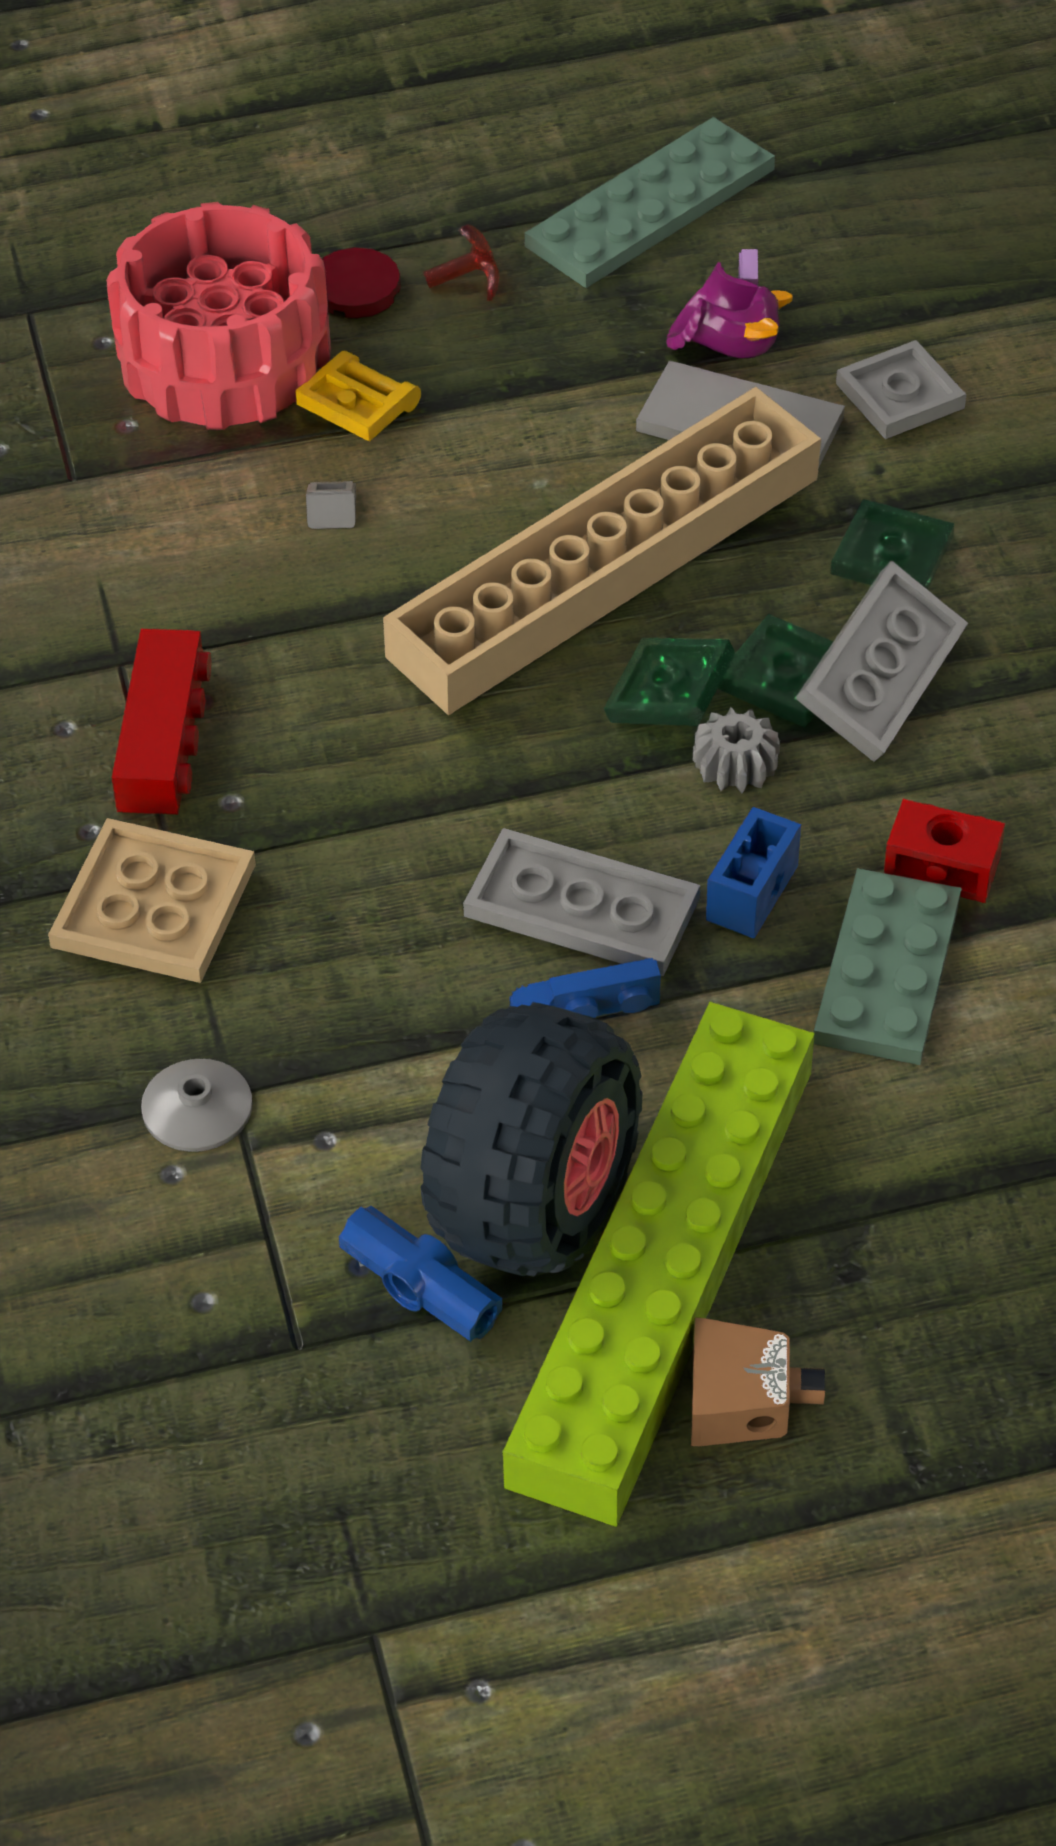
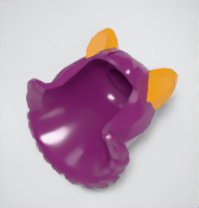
(730, 317)

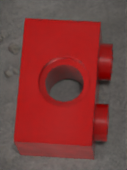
(945, 848)

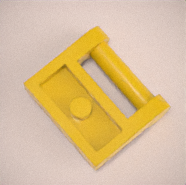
(356, 396)

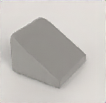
(331, 504)

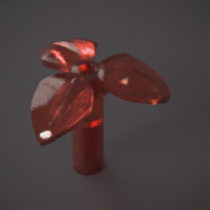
(478, 258)

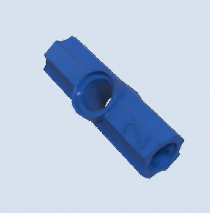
(420, 1273)

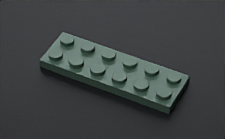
(649, 202)

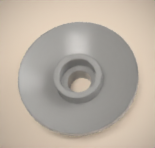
(198, 1120)

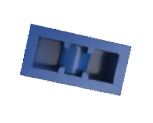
(753, 872)

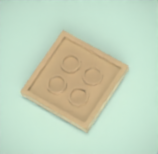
(152, 900)

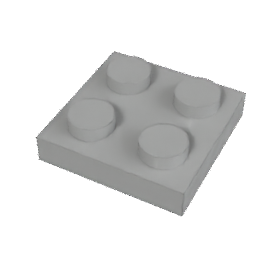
(900, 389)

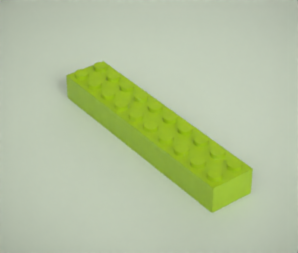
(658, 1266)

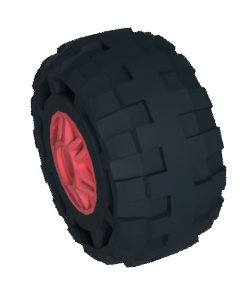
(531, 1139)

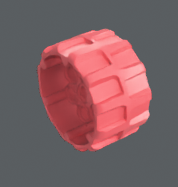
(219, 314)

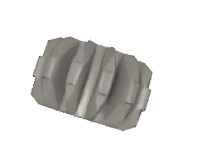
(736, 750)

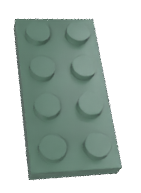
(887, 966)

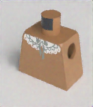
(745, 1383)

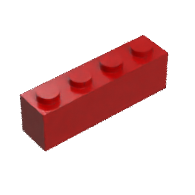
(160, 721)

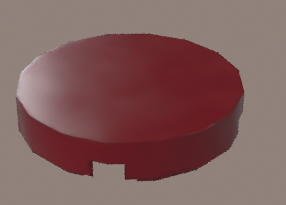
(360, 281)

